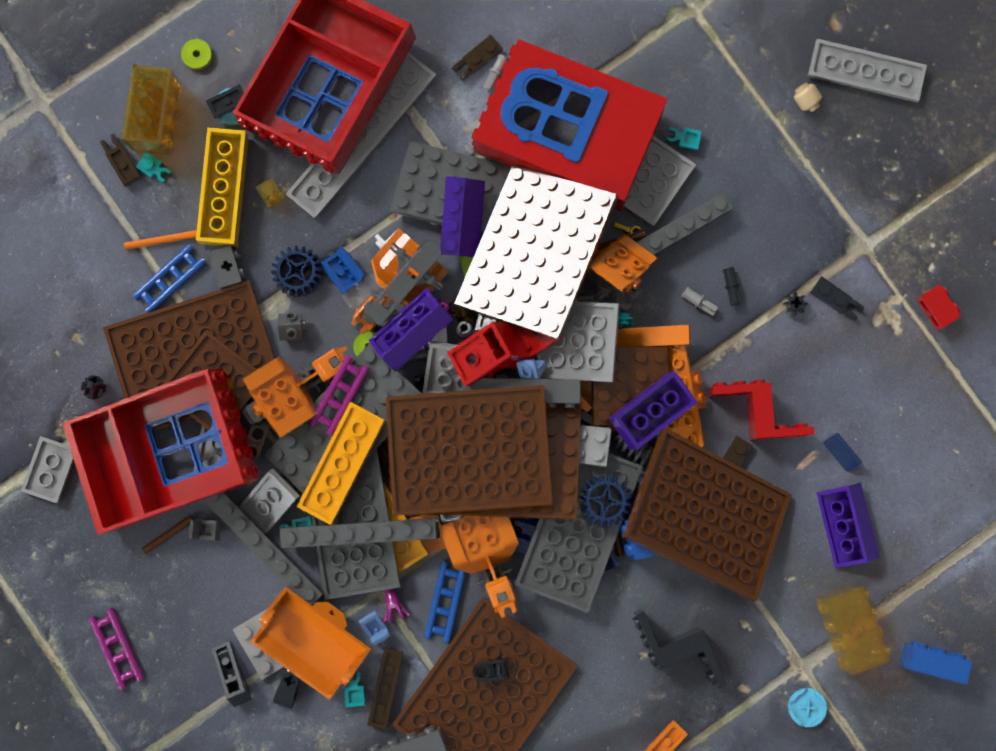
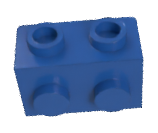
(343, 270)

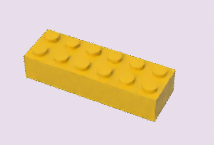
(222, 187)

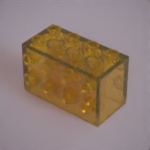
(151, 109)
(853, 629)

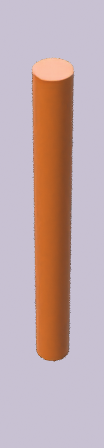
(160, 240)

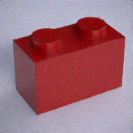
(939, 307)

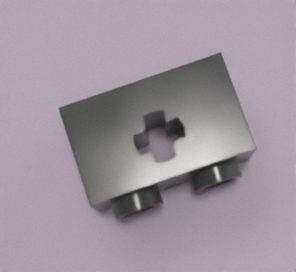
(219, 259)

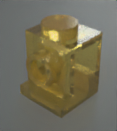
(270, 192)

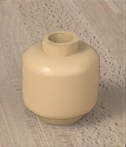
(807, 97)

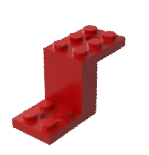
(496, 346)
(760, 410)

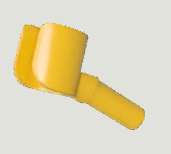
(627, 229)

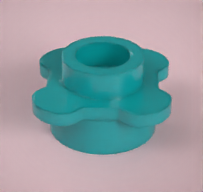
(625, 320)

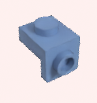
(531, 369)
(374, 628)

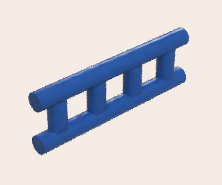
(157, 278)
(435, 609)

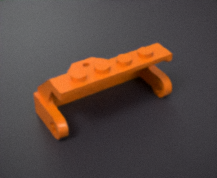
(310, 642)

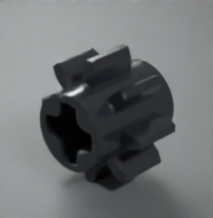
(799, 300)
(93, 387)

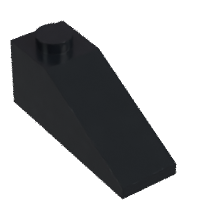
(231, 674)

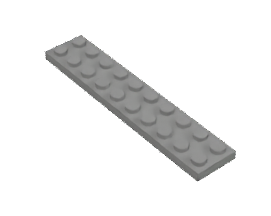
(318, 187)

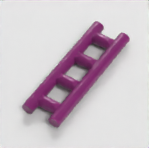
(337, 383)
(113, 660)

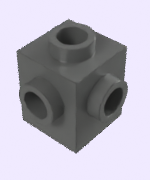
(291, 326)

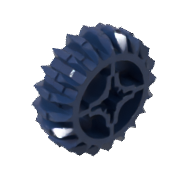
(290, 276)
(603, 510)

